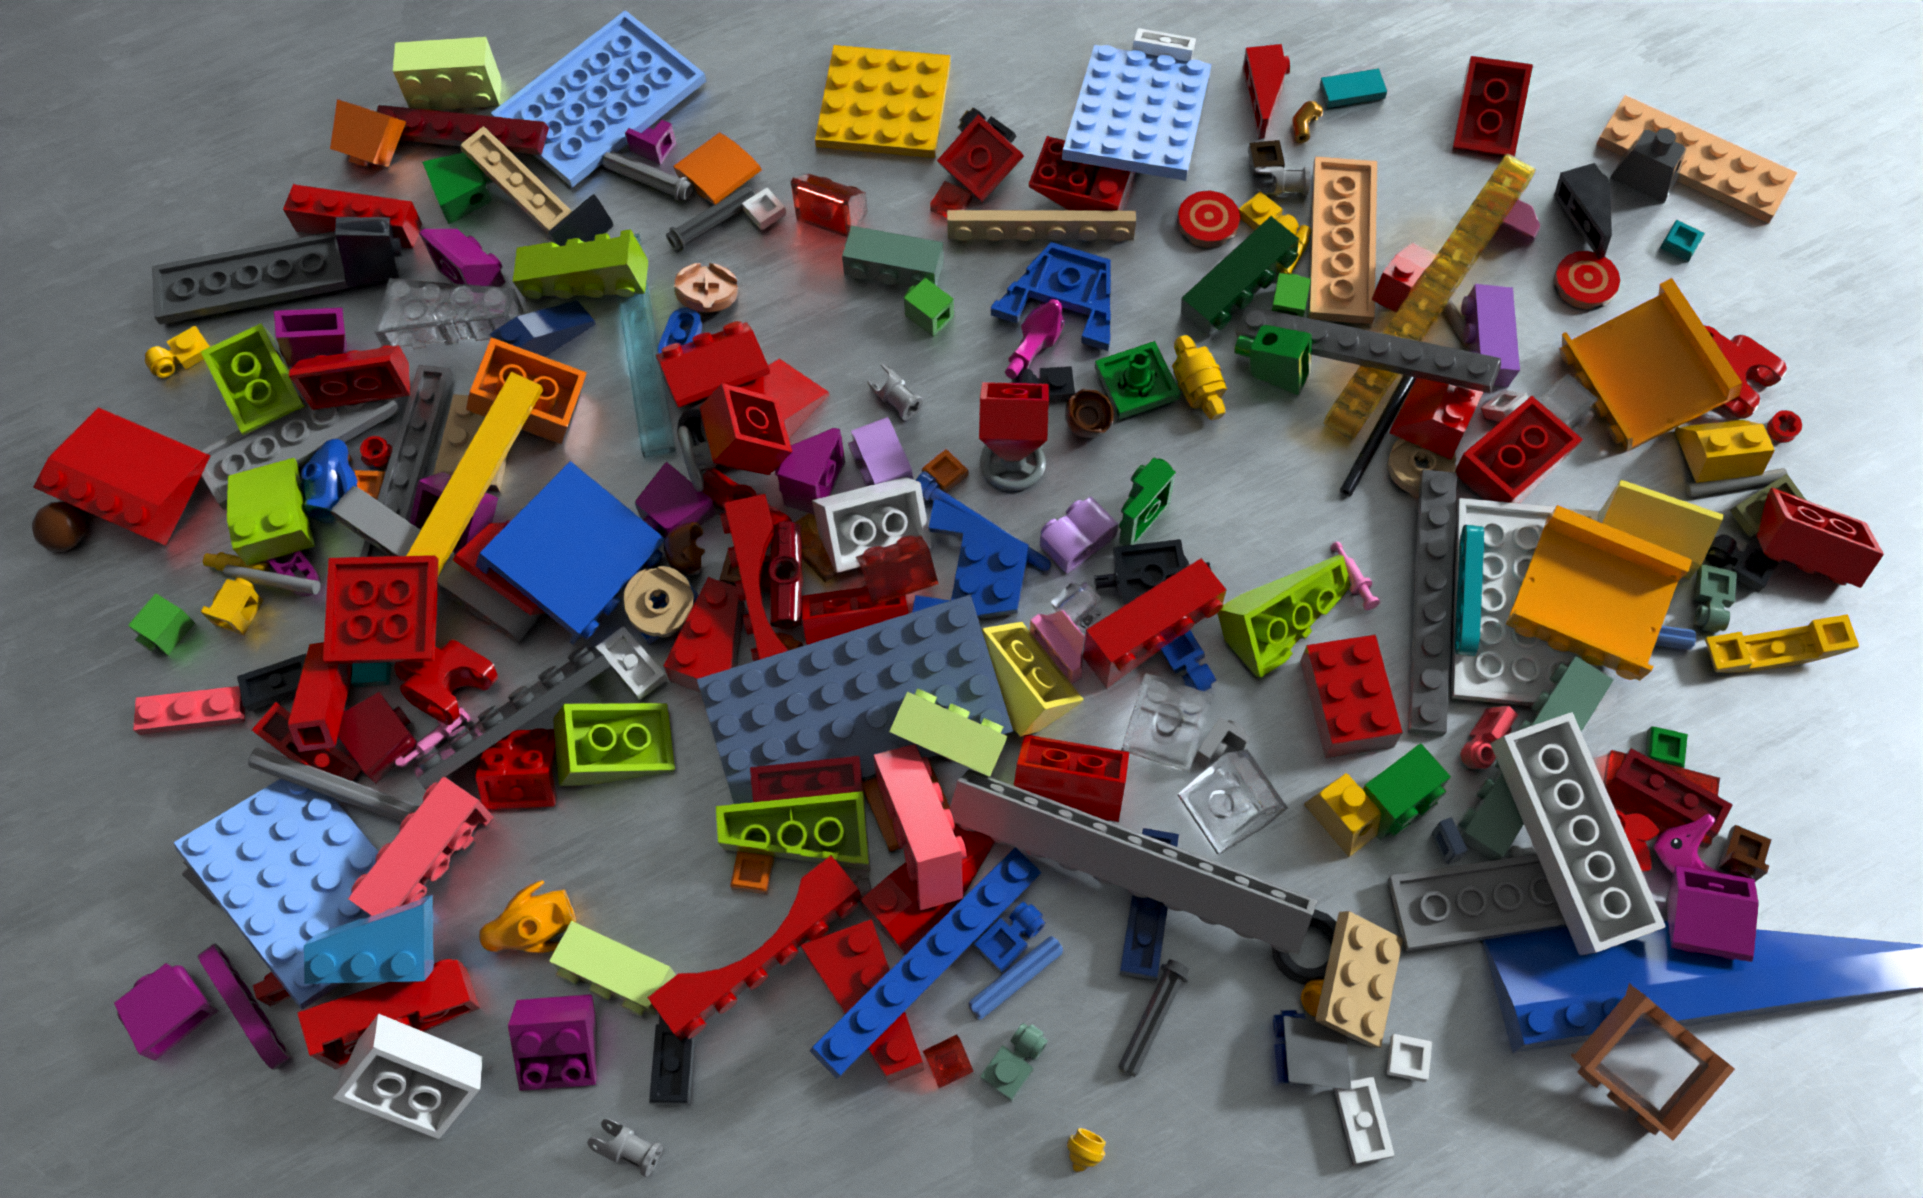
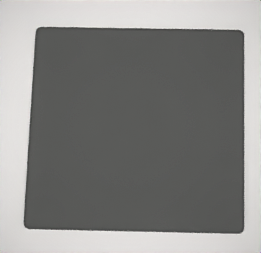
(1316, 1054)

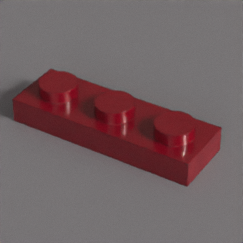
(806, 779)
(1670, 791)

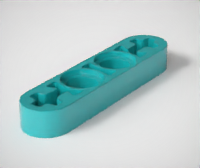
(1469, 590)

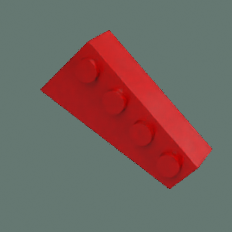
(1151, 622)
(849, 967)
(337, 1025)

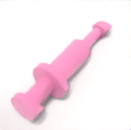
(1359, 584)
(433, 738)

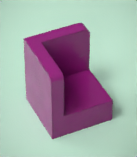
(652, 143)

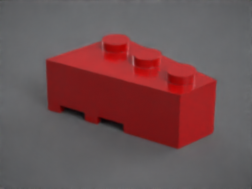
(708, 637)

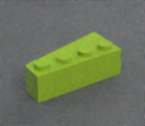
(582, 268)
(799, 829)

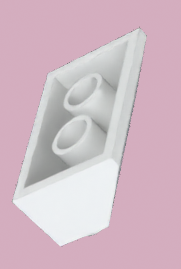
(870, 518)
(409, 1077)

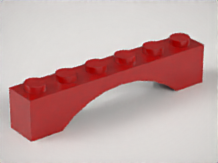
(751, 534)
(695, 997)

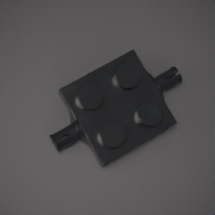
(1143, 567)

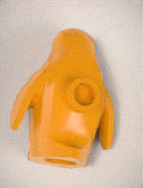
(529, 922)

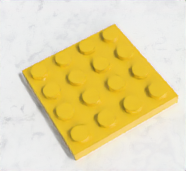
(883, 101)

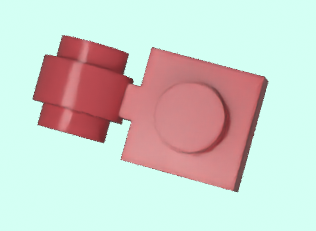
(1490, 727)

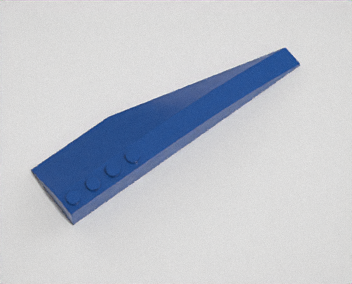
(1562, 997)

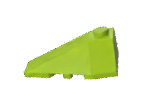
(1273, 617)

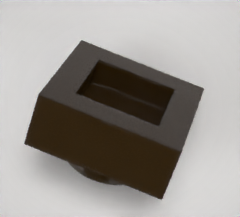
(1265, 155)

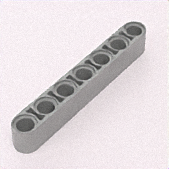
(395, 538)

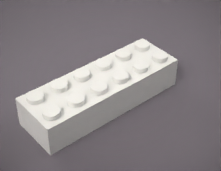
(1577, 835)

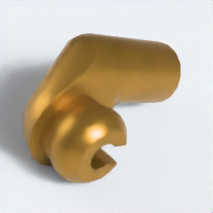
(1309, 111)

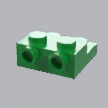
(1146, 500)

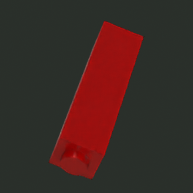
(319, 701)

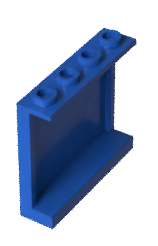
(573, 551)

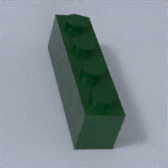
(1240, 276)

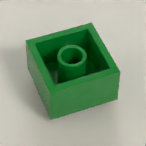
(1406, 789)

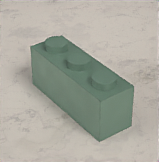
(891, 257)

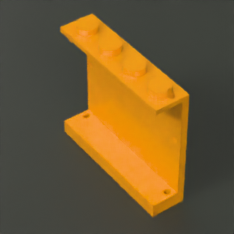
(1651, 368)
(1597, 593)

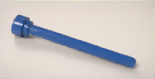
(931, 491)

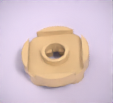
(1403, 466)
(654, 582)

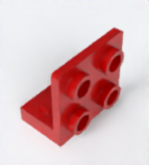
(518, 771)

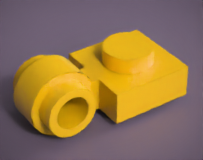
(1261, 208)
(184, 350)

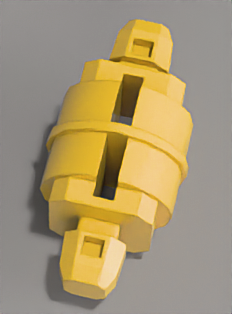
(1199, 377)

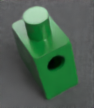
(458, 185)
(1278, 356)

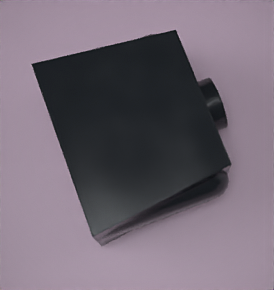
(368, 249)

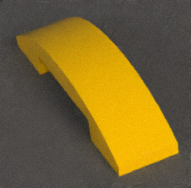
(1783, 647)

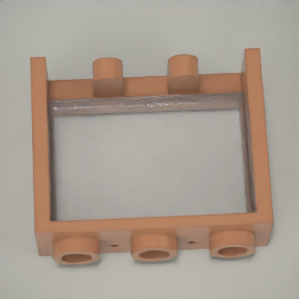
(1651, 1065)

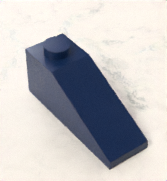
(546, 328)

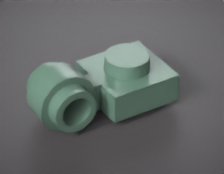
(1718, 590)
(1007, 1069)

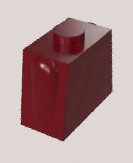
(376, 735)

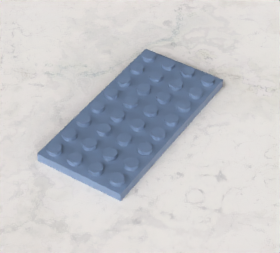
(847, 690)

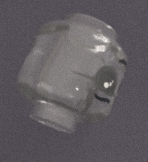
(1080, 604)

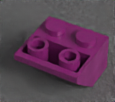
(1712, 913)
(554, 1042)

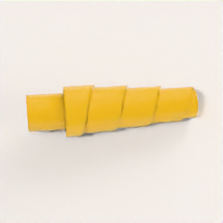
(1303, 235)
(221, 559)

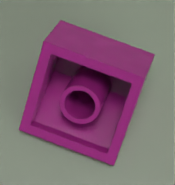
(462, 258)
(811, 470)
(427, 495)

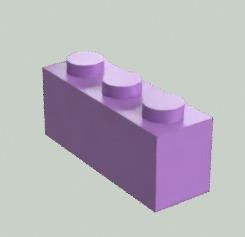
(1492, 328)

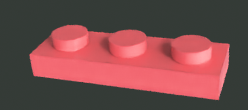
(188, 710)

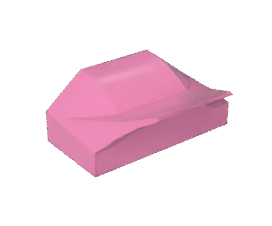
(1523, 220)
(1061, 641)

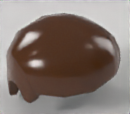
(1089, 413)
(59, 526)
(682, 550)

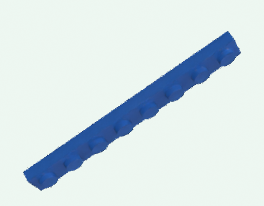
(924, 963)

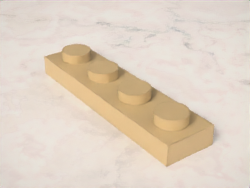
(515, 179)

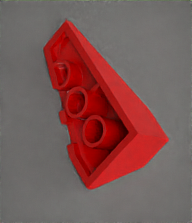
(894, 902)

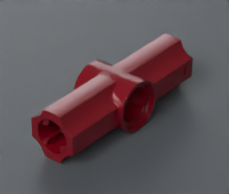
(786, 594)

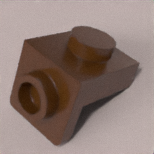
(1745, 853)

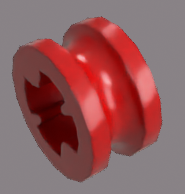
(1778, 419)

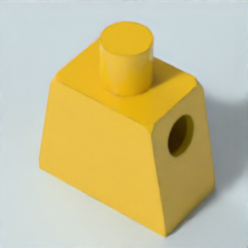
(1344, 813)

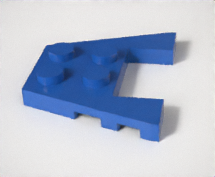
(1072, 278)
(988, 563)

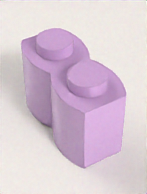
(879, 453)
(1078, 534)

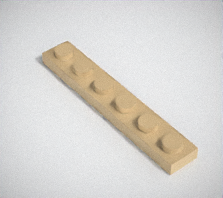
(1041, 224)

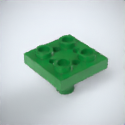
(1137, 371)

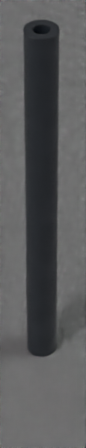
(1377, 435)

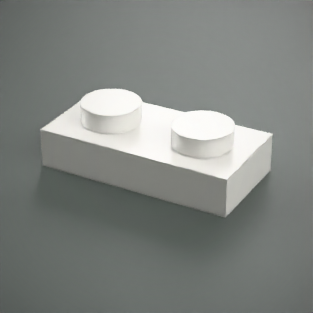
(1164, 44)
(632, 663)
(1364, 1122)

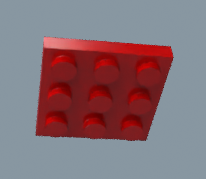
(381, 609)

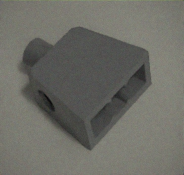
(1651, 164)

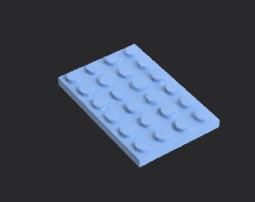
(600, 90)
(1137, 112)
(282, 874)

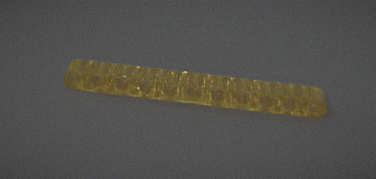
(1434, 290)

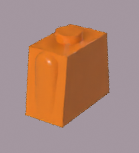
(365, 134)

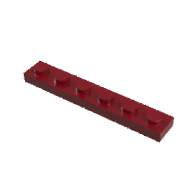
(455, 128)

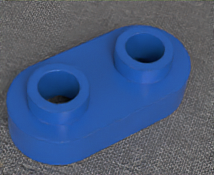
(673, 331)

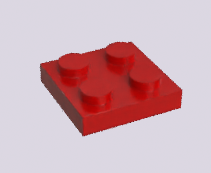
(980, 158)

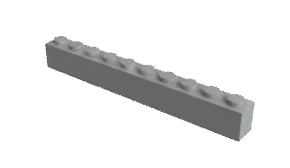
(1133, 861)

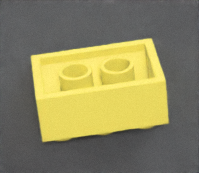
(1662, 521)
(1028, 679)

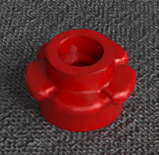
(370, 447)

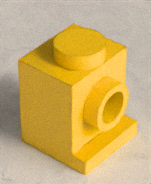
(234, 606)

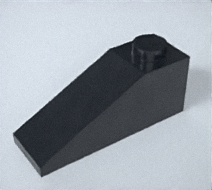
(1587, 201)

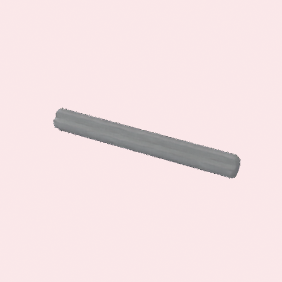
(330, 784)

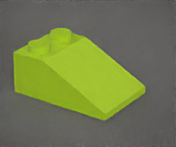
(253, 378)
(267, 512)
(612, 742)

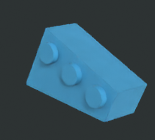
(375, 949)

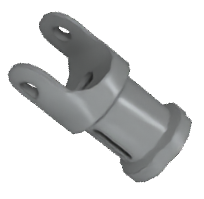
(1285, 180)
(898, 395)
(627, 1147)

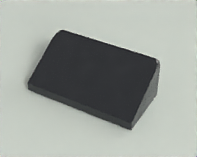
(582, 223)

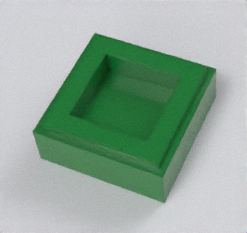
(1666, 746)

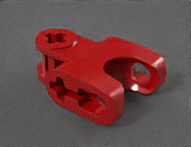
(1749, 362)
(431, 682)

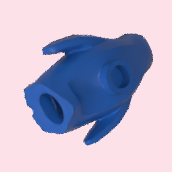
(327, 479)

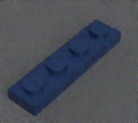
(1146, 927)

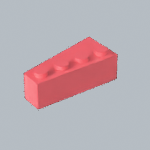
(921, 825)
(421, 848)

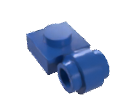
(1183, 654)
(1003, 942)

